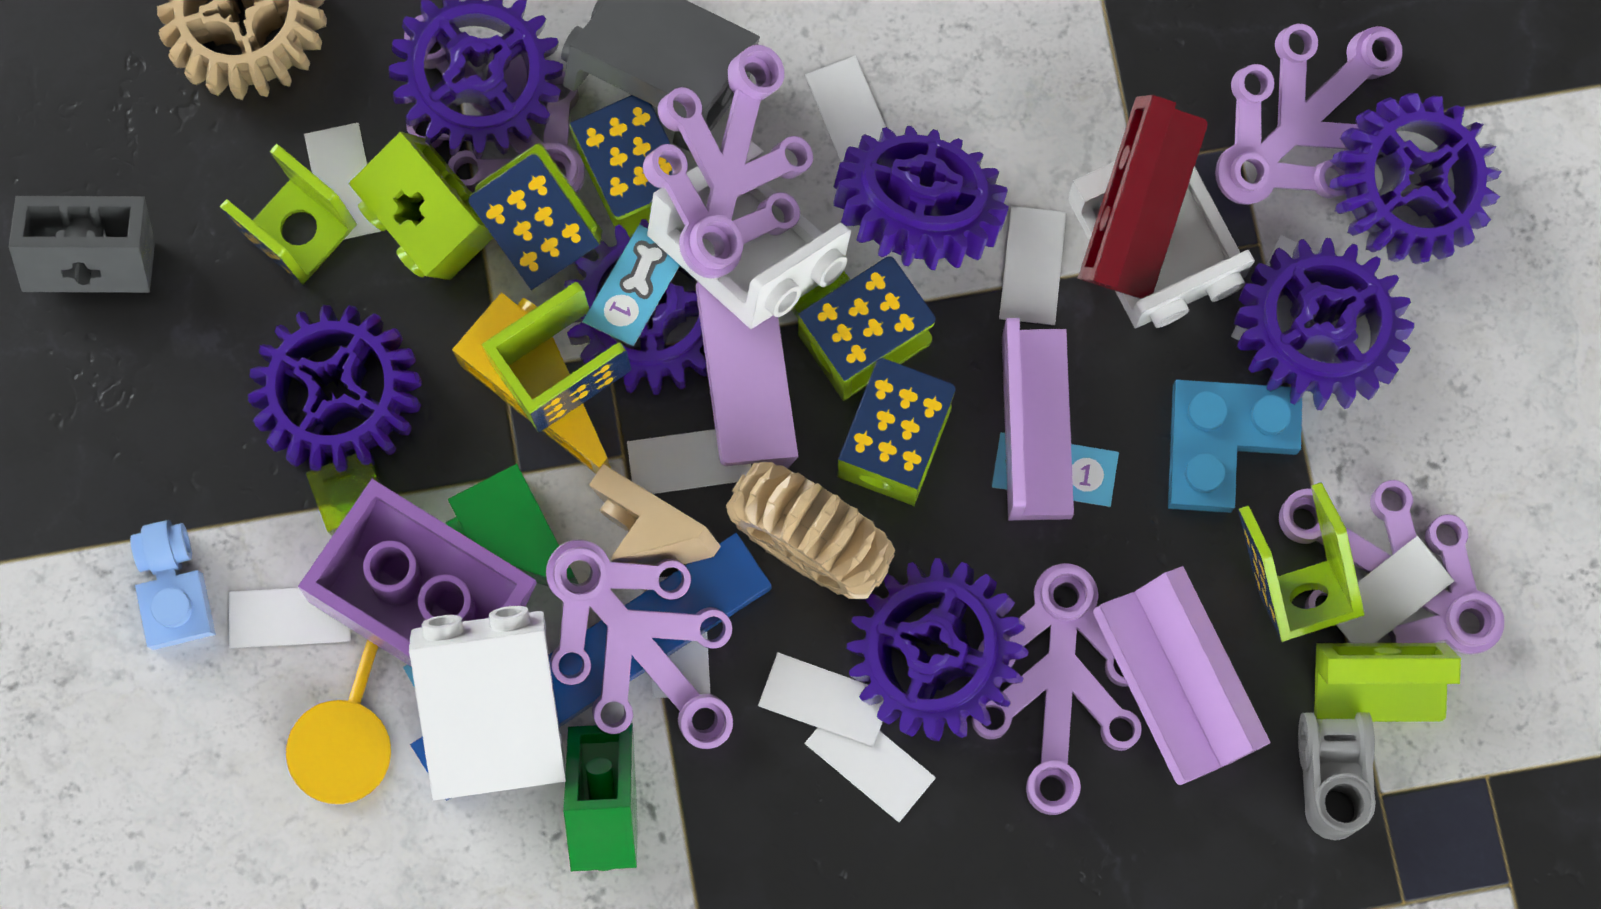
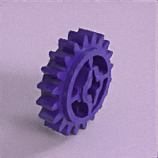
(459, 47)
(920, 197)
(1324, 290)
(672, 309)
(932, 673)

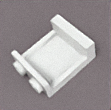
(1198, 259)
(771, 268)
(486, 703)

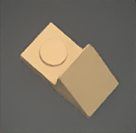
(653, 526)

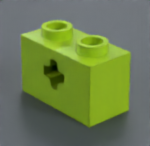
(390, 195)

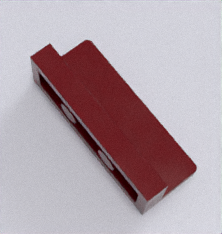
(1143, 197)

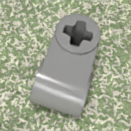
(1339, 759)

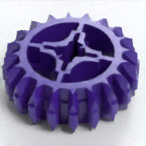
(1449, 211)
(348, 365)

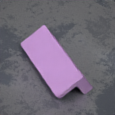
(746, 386)
(1037, 423)
(1181, 676)

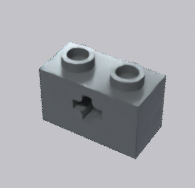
(82, 244)

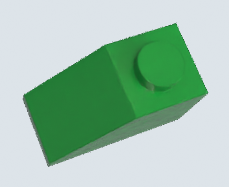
(507, 522)
(600, 799)

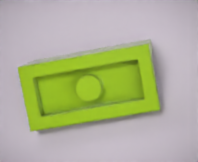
(1385, 680)

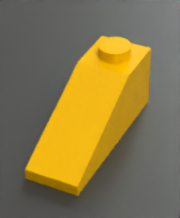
(536, 372)

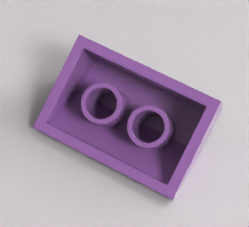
(402, 566)

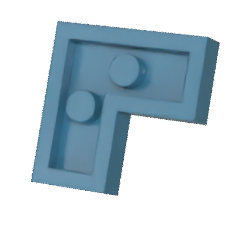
(1213, 424)

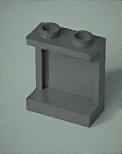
(658, 48)

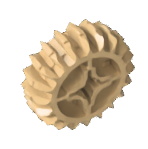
(193, 24)
(810, 530)

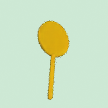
(339, 746)

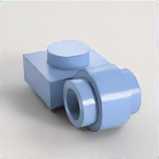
(175, 604)

